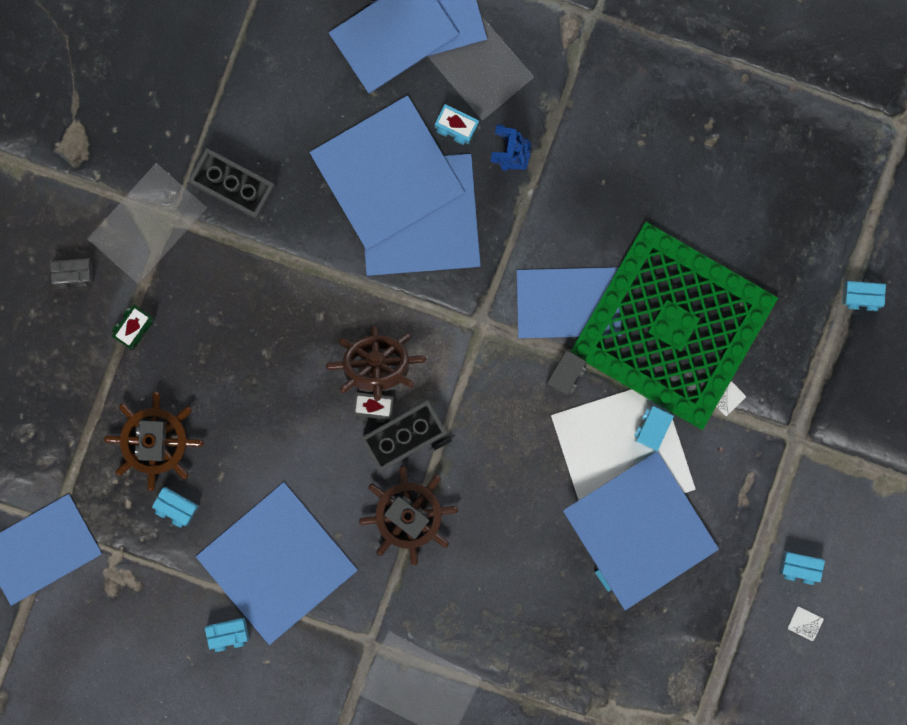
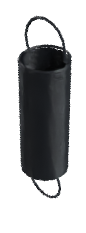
(441, 442)

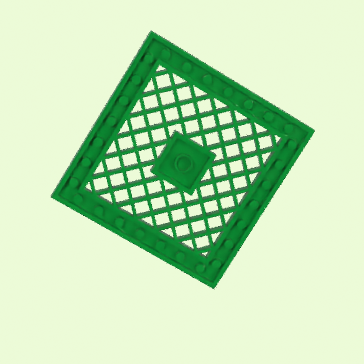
(674, 325)

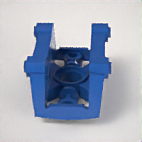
(518, 150)

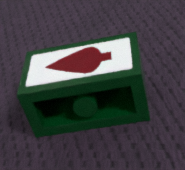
(132, 327)

